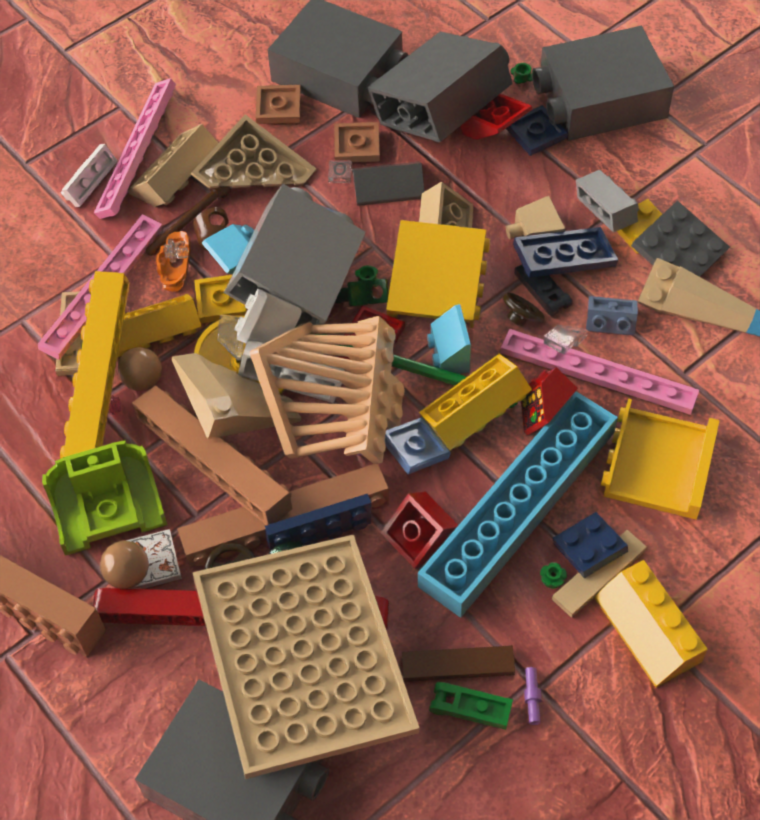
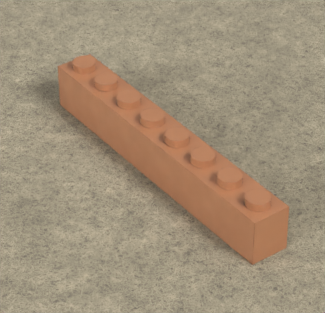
(213, 456)
(245, 529)

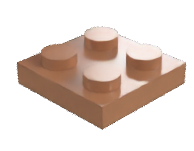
(278, 104)
(357, 141)

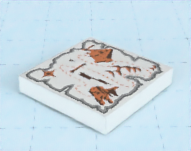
(161, 558)

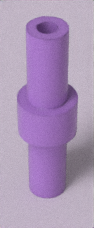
(532, 696)

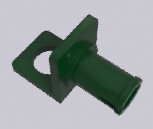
(361, 293)

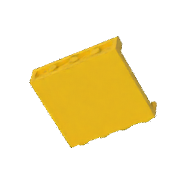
(437, 270)
(660, 462)

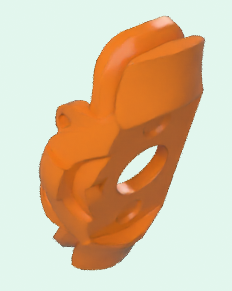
(172, 277)

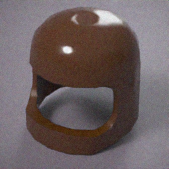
(204, 228)

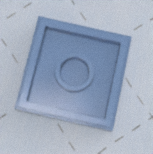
(415, 445)

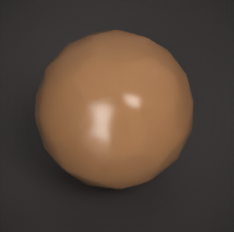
(139, 369)
(124, 564)

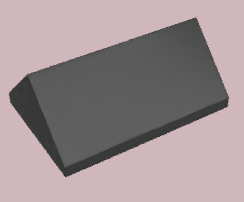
(388, 183)

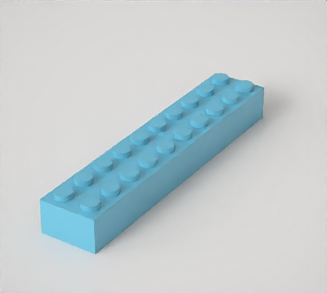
(516, 504)

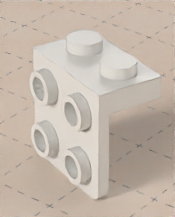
(266, 317)

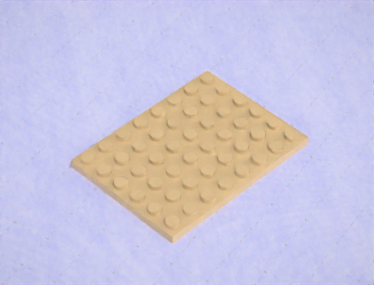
(303, 656)

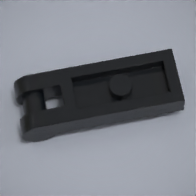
(544, 291)

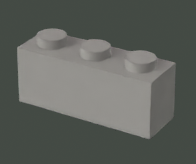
(607, 200)

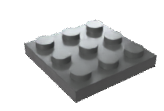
(681, 240)

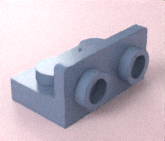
(612, 315)

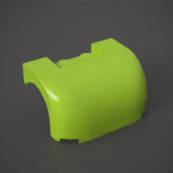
(102, 494)

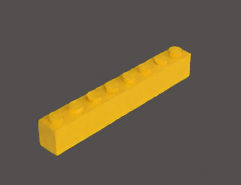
(96, 363)

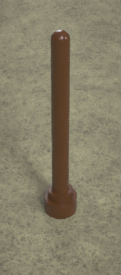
(216, 193)

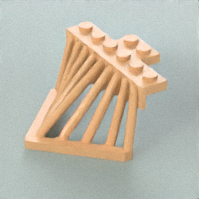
(371, 390)

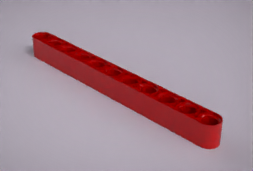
(164, 607)

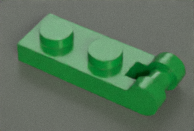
(471, 705)

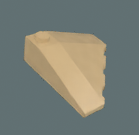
(250, 158)
(224, 399)

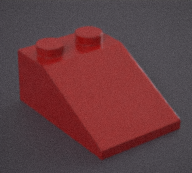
(495, 117)

